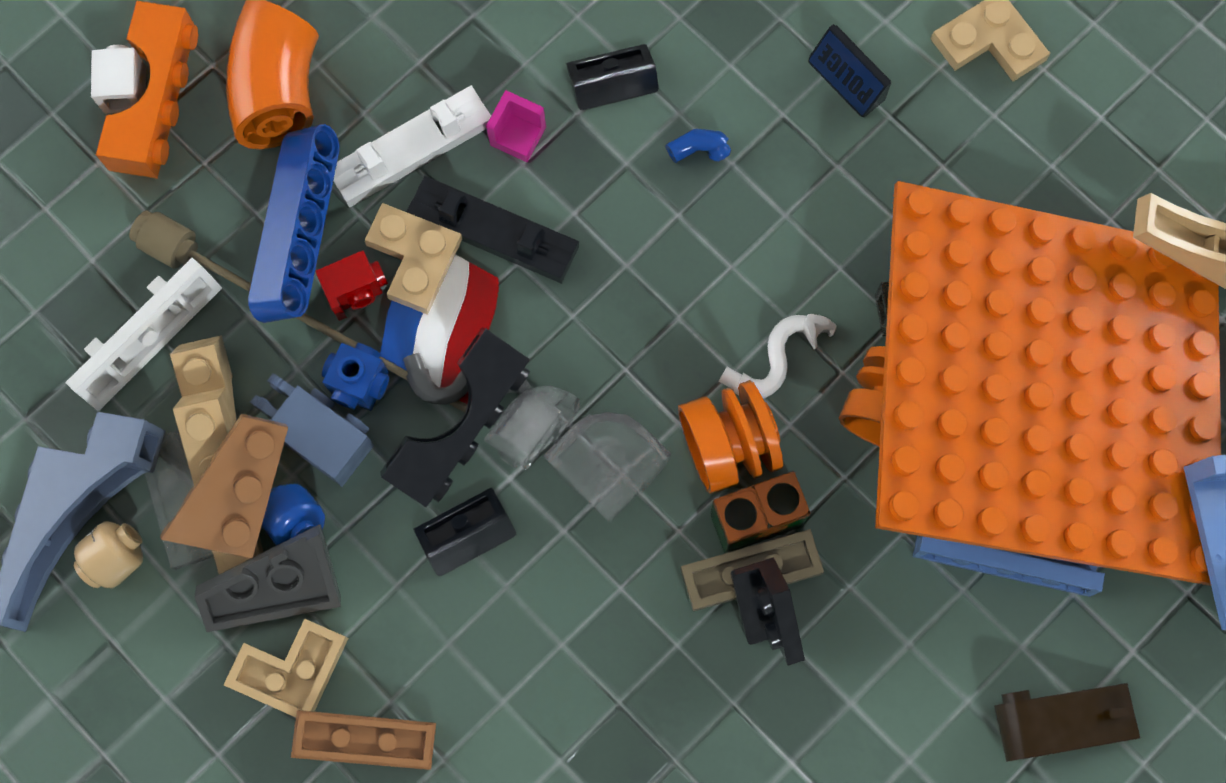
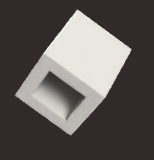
(117, 78)

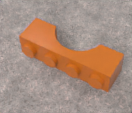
(138, 136)

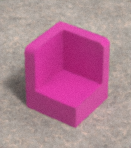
(516, 126)

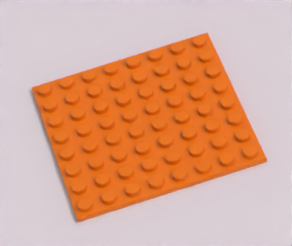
(1044, 386)

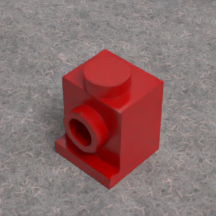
(351, 283)

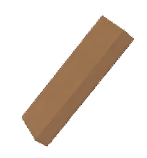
(363, 740)

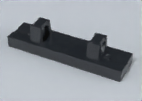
(495, 229)

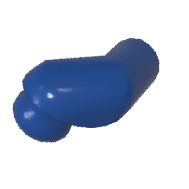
(699, 140)

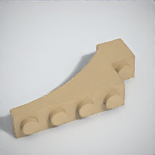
(1183, 236)
(205, 412)

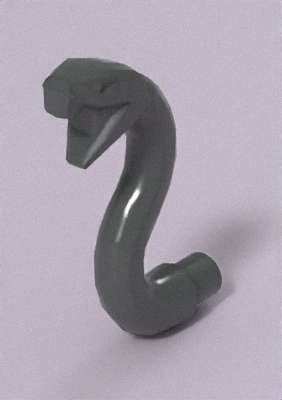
(428, 391)

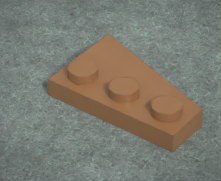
(233, 492)

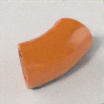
(269, 74)

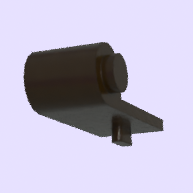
(1065, 721)

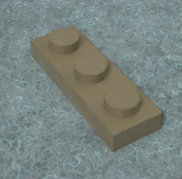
(710, 580)

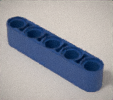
(294, 224)

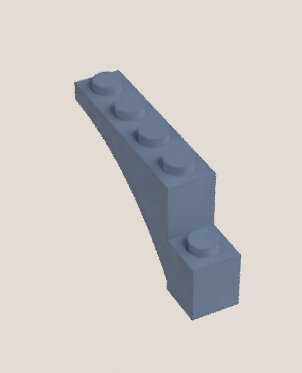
(61, 497)

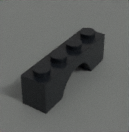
(423, 464)

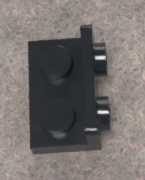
(767, 608)

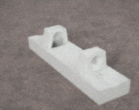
(410, 146)
(143, 334)

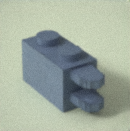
(316, 431)

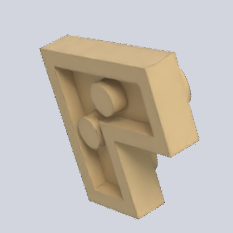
(991, 27)
(424, 252)
(293, 682)

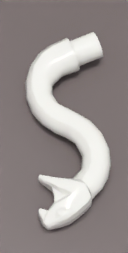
(810, 325)

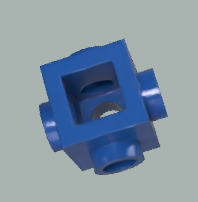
(365, 386)

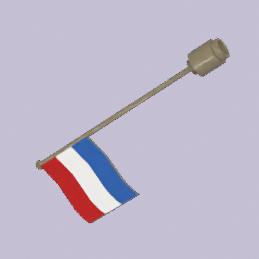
(457, 314)

